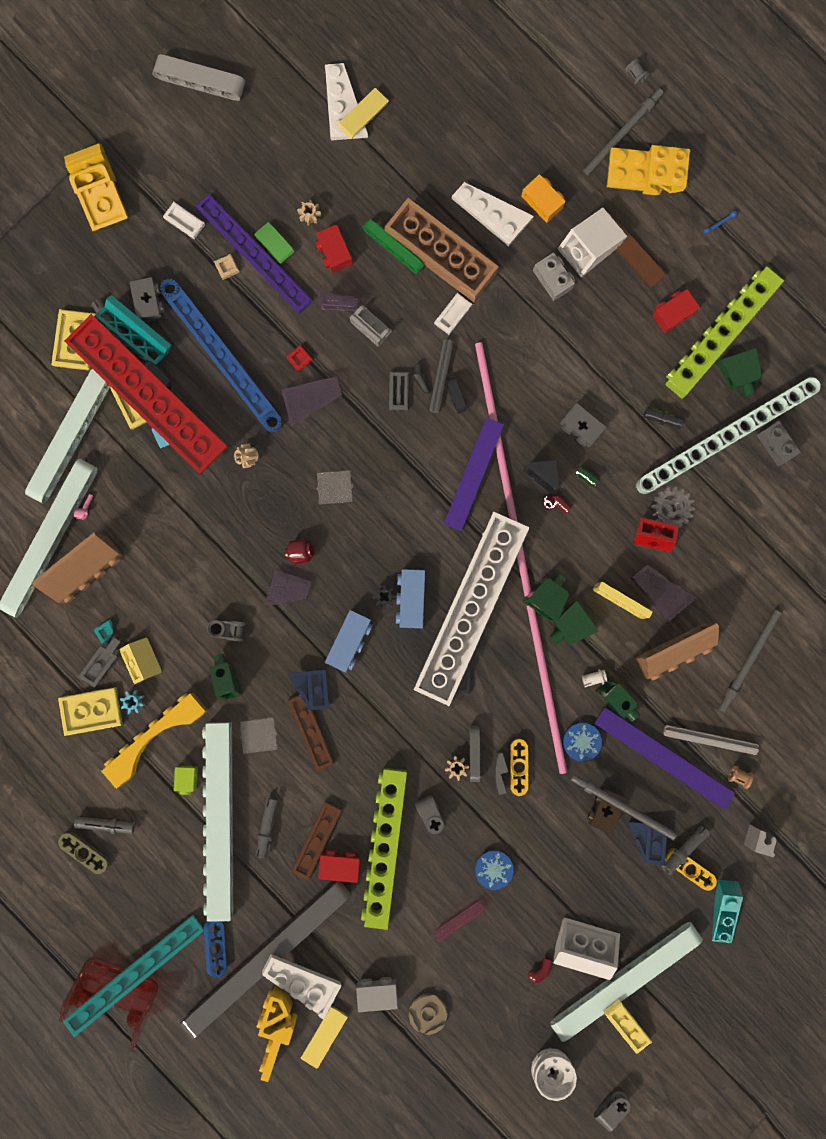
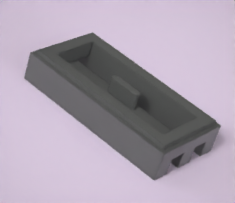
(398, 407)

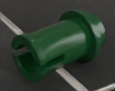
(587, 476)

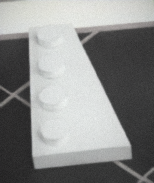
(340, 100)
(496, 215)
(303, 984)

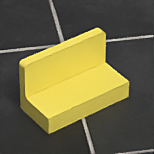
(140, 660)

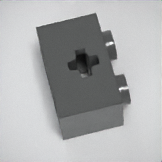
(141, 291)
(579, 416)
(778, 443)

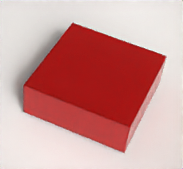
(299, 358)

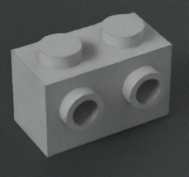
(554, 276)
(377, 994)

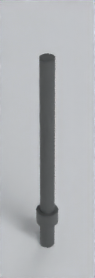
(647, 106)
(731, 693)
(590, 787)

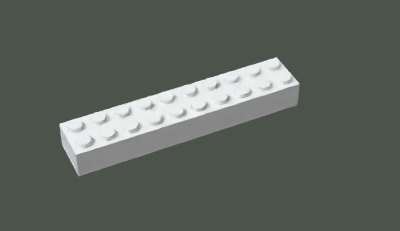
(471, 608)

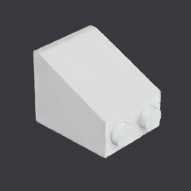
(591, 241)

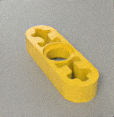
(513, 752)
(705, 873)

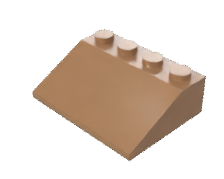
(78, 568)
(678, 650)

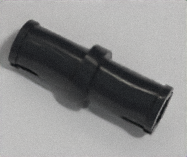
(663, 417)

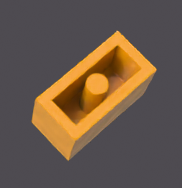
(543, 198)

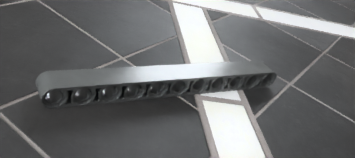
(251, 971)

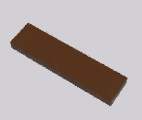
(639, 260)
(311, 734)
(316, 840)

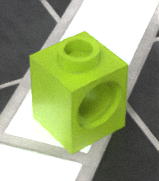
(185, 779)

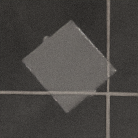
(334, 487)
(258, 735)

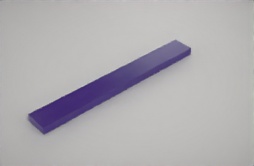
(254, 253)
(664, 758)

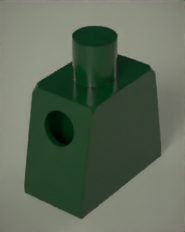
(741, 371)
(548, 597)
(573, 625)
(226, 686)
(618, 699)

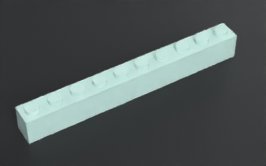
(218, 821)

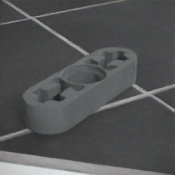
(474, 753)

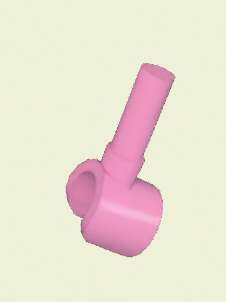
(83, 513)

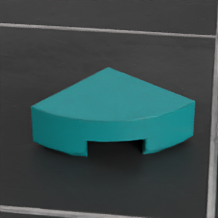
(105, 631)

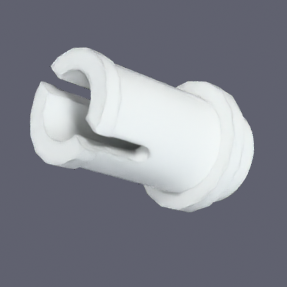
(594, 678)

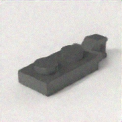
(100, 662)

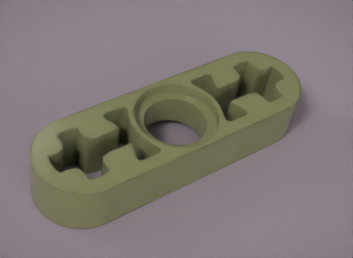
(75, 839)

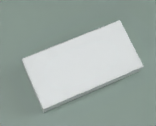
(184, 220)
(453, 313)

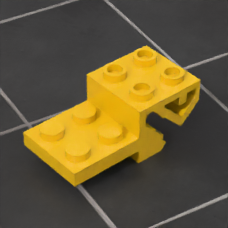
(649, 170)
(95, 186)
(276, 1025)

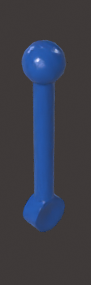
(733, 214)

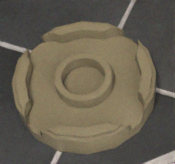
(428, 1013)

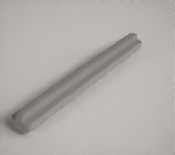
(711, 739)

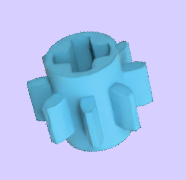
(128, 705)

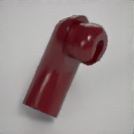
(556, 501)
(542, 973)

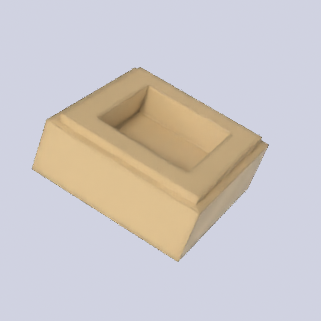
(226, 266)

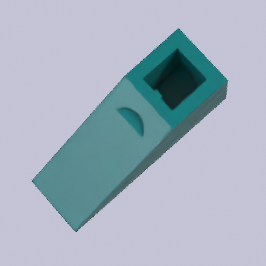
(726, 910)

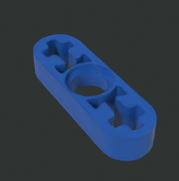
(210, 963)

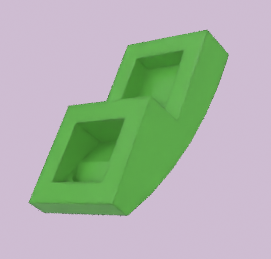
(274, 242)

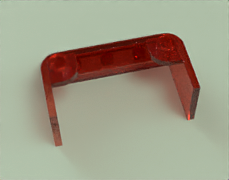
(95, 976)

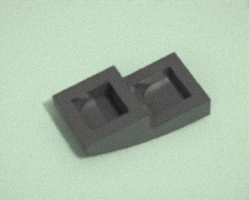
(500, 768)

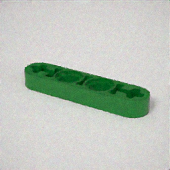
(393, 246)

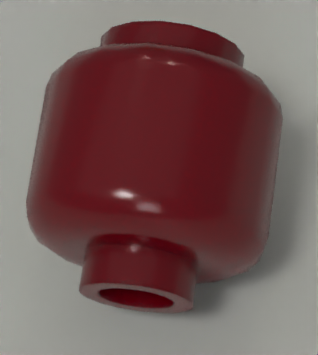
(300, 551)

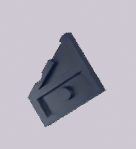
(311, 688)
(650, 842)

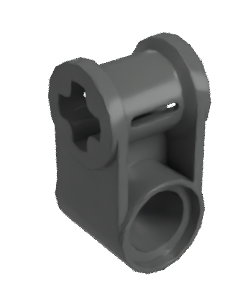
(228, 630)
(430, 811)
(611, 1113)

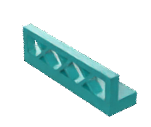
(136, 330)

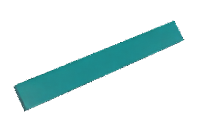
(133, 976)

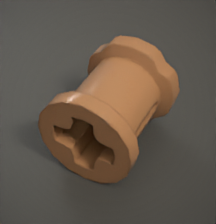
(740, 777)

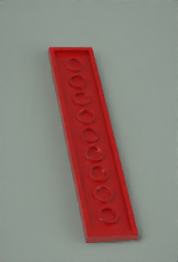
(146, 394)

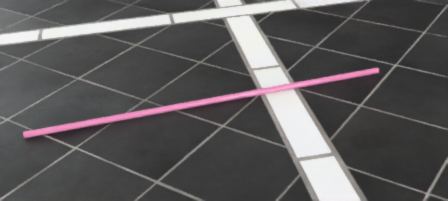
(522, 566)

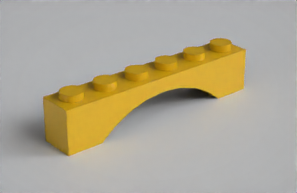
(124, 767)

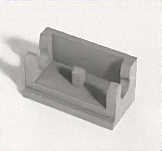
(370, 325)
(755, 841)

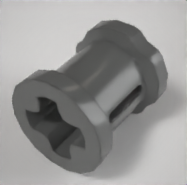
(637, 71)

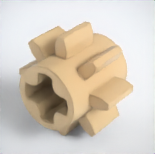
(306, 216)
(246, 455)
(461, 770)

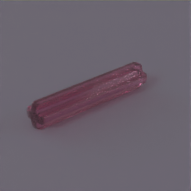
(459, 921)

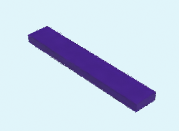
(473, 474)

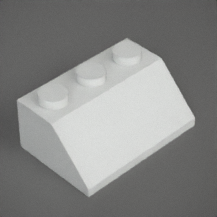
(587, 949)

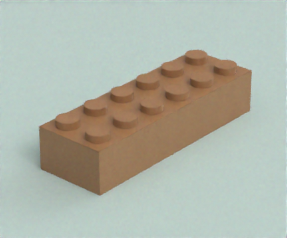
(441, 250)

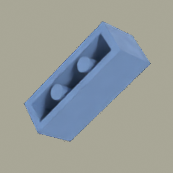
(411, 599)
(349, 641)

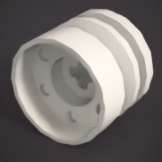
(556, 1085)

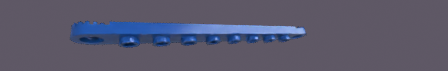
(220, 355)

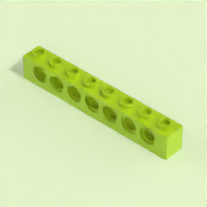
(769, 283)
(380, 918)

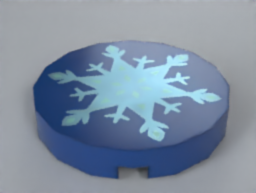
(582, 741)
(494, 869)

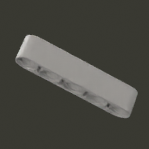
(198, 77)

